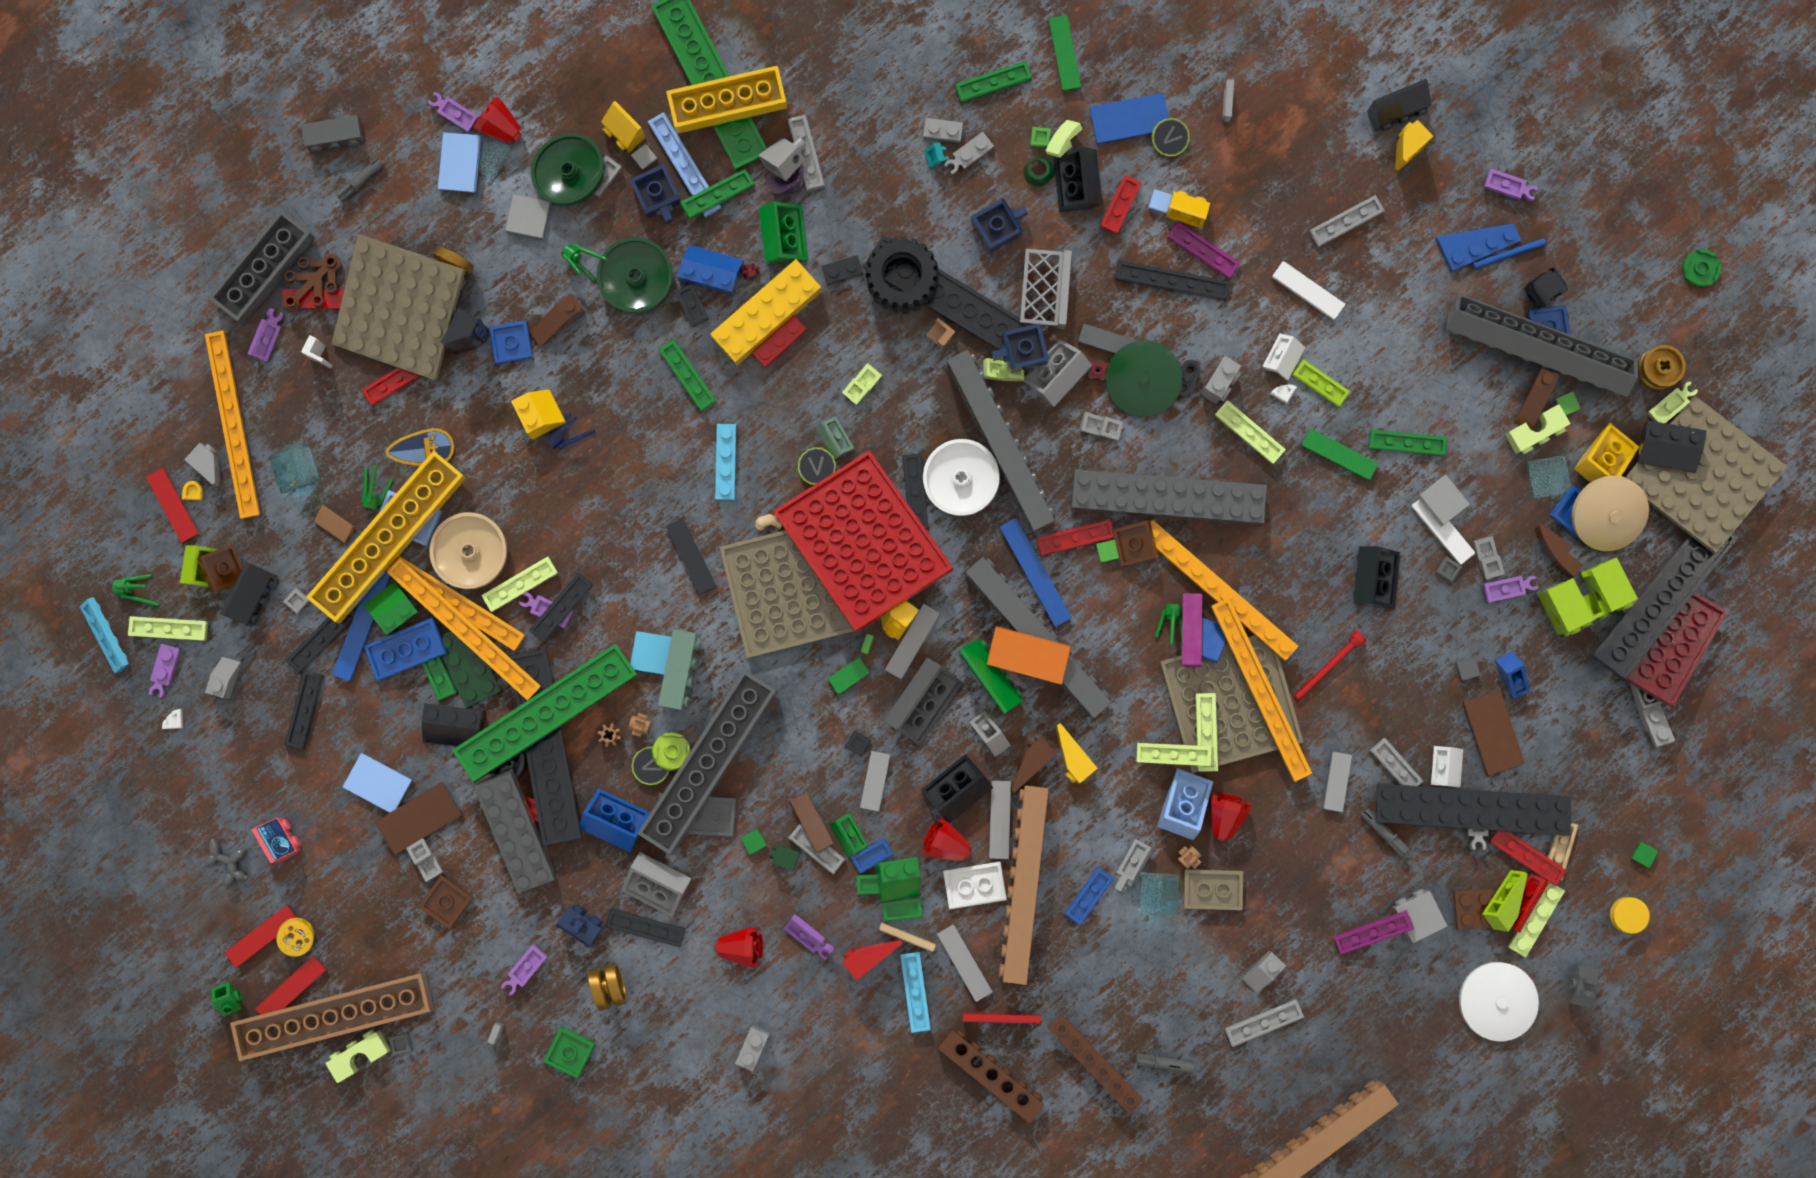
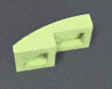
(1060, 141)
(1000, 371)
(862, 384)

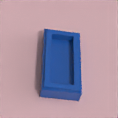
(873, 854)

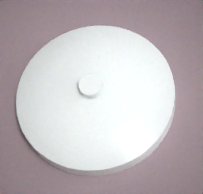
(961, 477)
(1498, 1001)

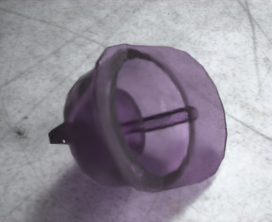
(777, 185)

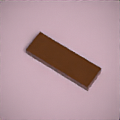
(811, 822)

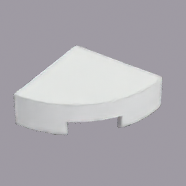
(1283, 392)
(174, 720)

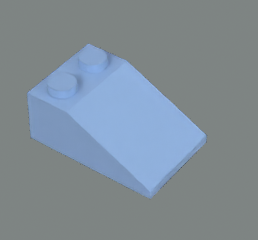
(1185, 804)

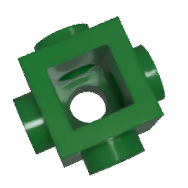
(226, 999)

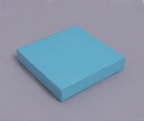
(650, 652)

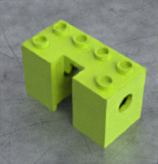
(1608, 592)

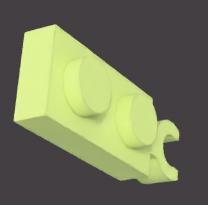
(1671, 404)

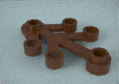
(313, 279)

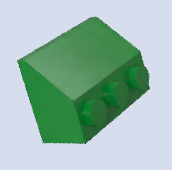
(783, 233)

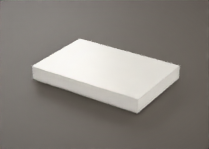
(974, 885)

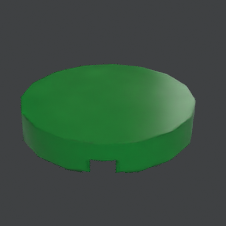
(1701, 268)

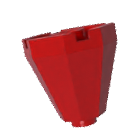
(498, 123)
(1227, 814)
(945, 842)
(741, 947)

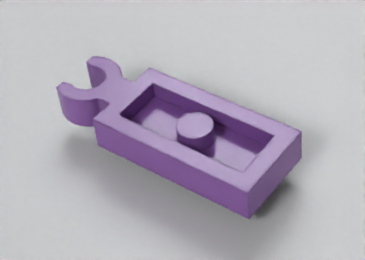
(454, 113)
(1508, 185)
(265, 336)
(1507, 588)
(540, 605)
(164, 668)
(808, 937)
(525, 968)

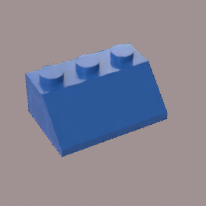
(710, 270)
(613, 820)

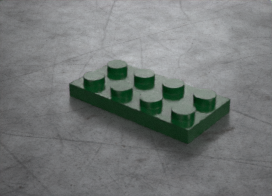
(469, 672)

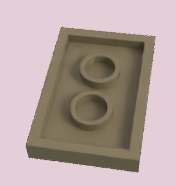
(1213, 889)

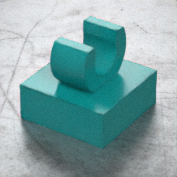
(935, 155)

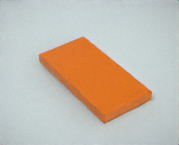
(1029, 655)

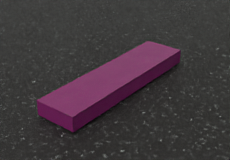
(1203, 250)
(1192, 630)
(1374, 932)

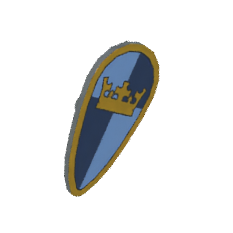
(417, 446)

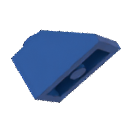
(1513, 674)

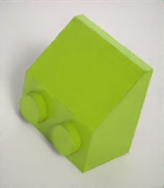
(191, 569)

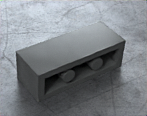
(333, 133)

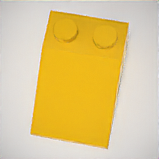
(1607, 455)
(1074, 758)

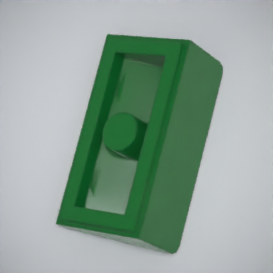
(848, 835)

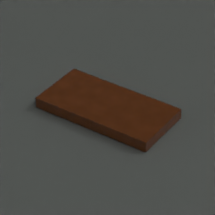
(1493, 732)
(418, 818)

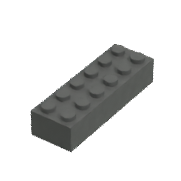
(261, 267)
(515, 830)

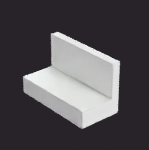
(313, 349)
(1284, 355)
(1447, 766)

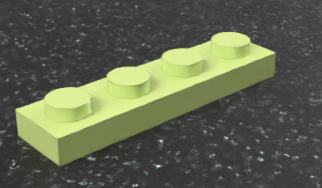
(1250, 432)
(519, 584)
(168, 628)
(1206, 726)
(1175, 754)
(1523, 941)

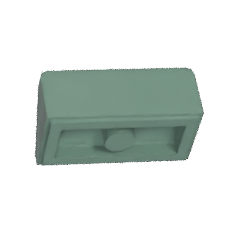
(834, 437)

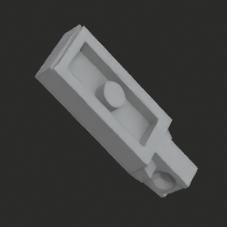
(1132, 865)

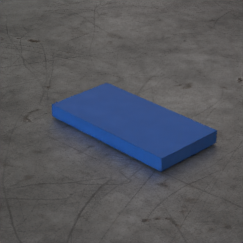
(1128, 118)
(405, 649)

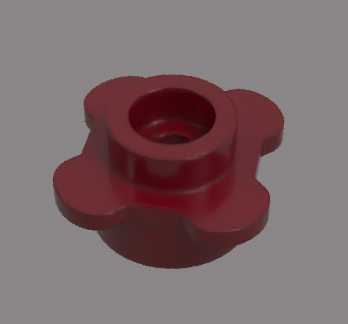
(750, 270)
(1097, 375)

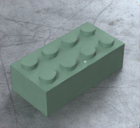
(679, 669)

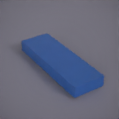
(1089, 896)

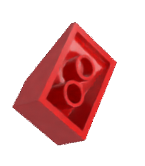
(866, 957)

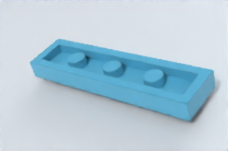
(725, 462)
(104, 635)
(915, 992)

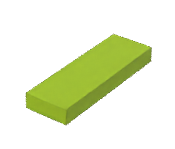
(1321, 383)

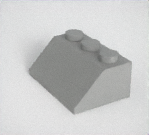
(1059, 375)
(655, 884)

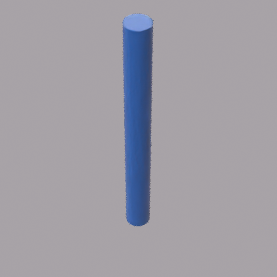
(1509, 253)

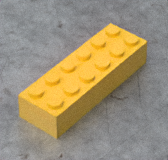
(726, 99)
(766, 312)

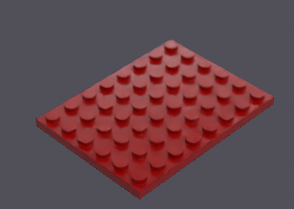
(863, 541)

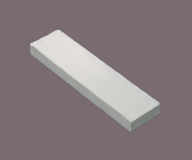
(1308, 290)
(1447, 534)

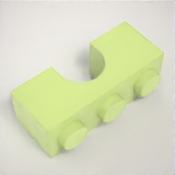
(1552, 422)
(343, 1065)

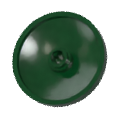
(568, 169)
(635, 275)
(1144, 378)

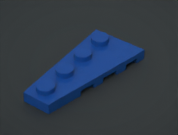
(1473, 245)

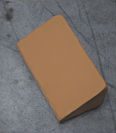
(334, 524)

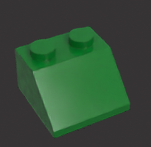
(390, 608)
(898, 879)

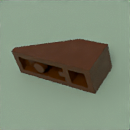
(557, 320)
(1536, 397)
(1034, 759)

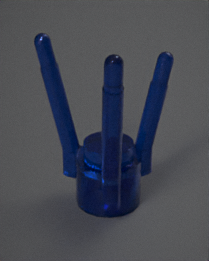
(556, 436)

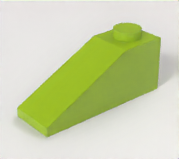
(1506, 903)

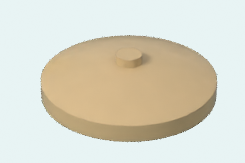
(1610, 513)
(468, 550)

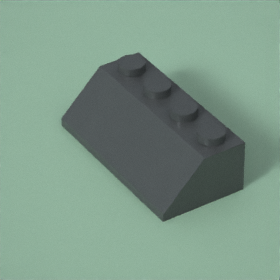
(923, 701)

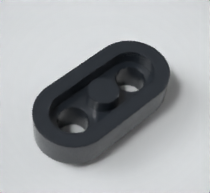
(1189, 379)

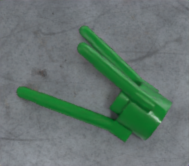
(573, 256)
(370, 499)
(124, 586)
(1173, 613)

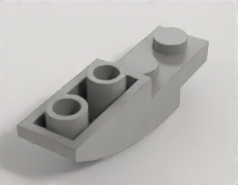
(1652, 717)

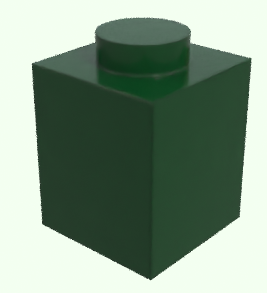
(784, 857)

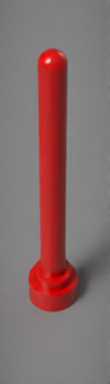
(1355, 640)

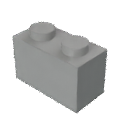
(752, 1048)

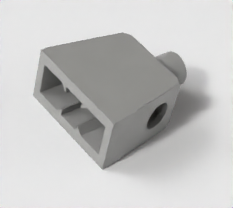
(783, 157)

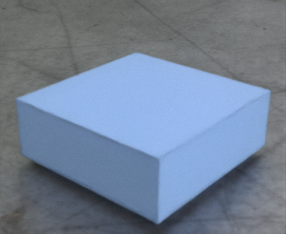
(1160, 201)

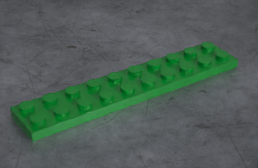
(702, 65)
(544, 713)

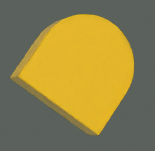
(192, 491)

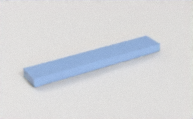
(679, 157)

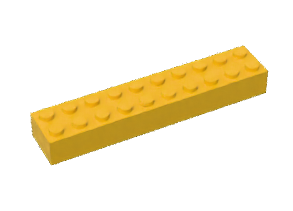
(386, 537)

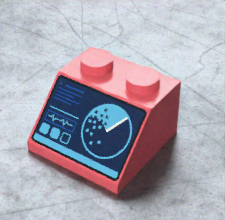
(277, 840)

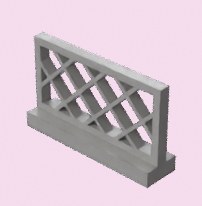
(1061, 293)

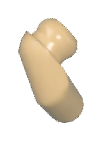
(767, 520)

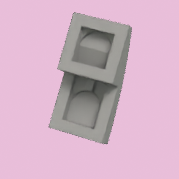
(1101, 426)
(1488, 558)
(425, 860)

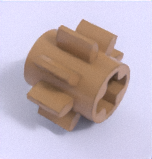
(639, 725)
(604, 733)
(1189, 857)

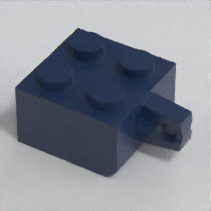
(656, 192)
(998, 224)
(1023, 348)
(581, 925)

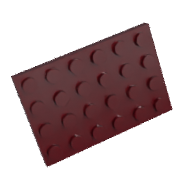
(1678, 650)

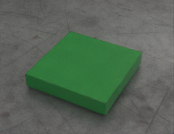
(569, 1052)

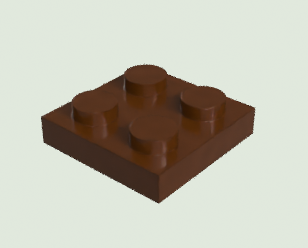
(1135, 543)
(221, 568)
(445, 902)
(1470, 906)

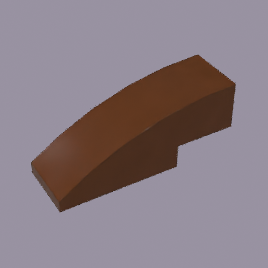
(1558, 551)

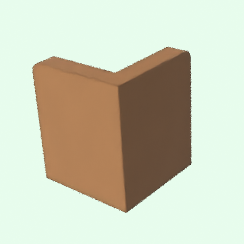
(941, 333)

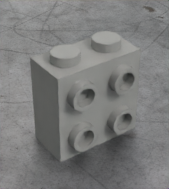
(1224, 375)
(1423, 913)

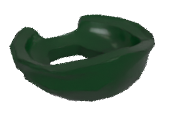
(1037, 180)

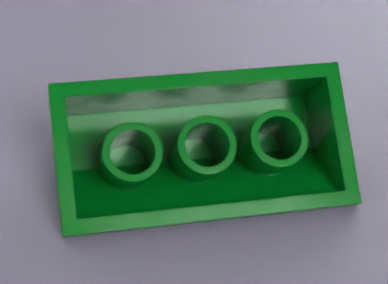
(991, 677)

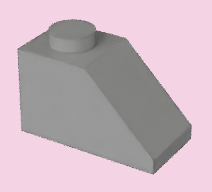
(205, 462)
(223, 678)
(990, 733)
(1264, 971)

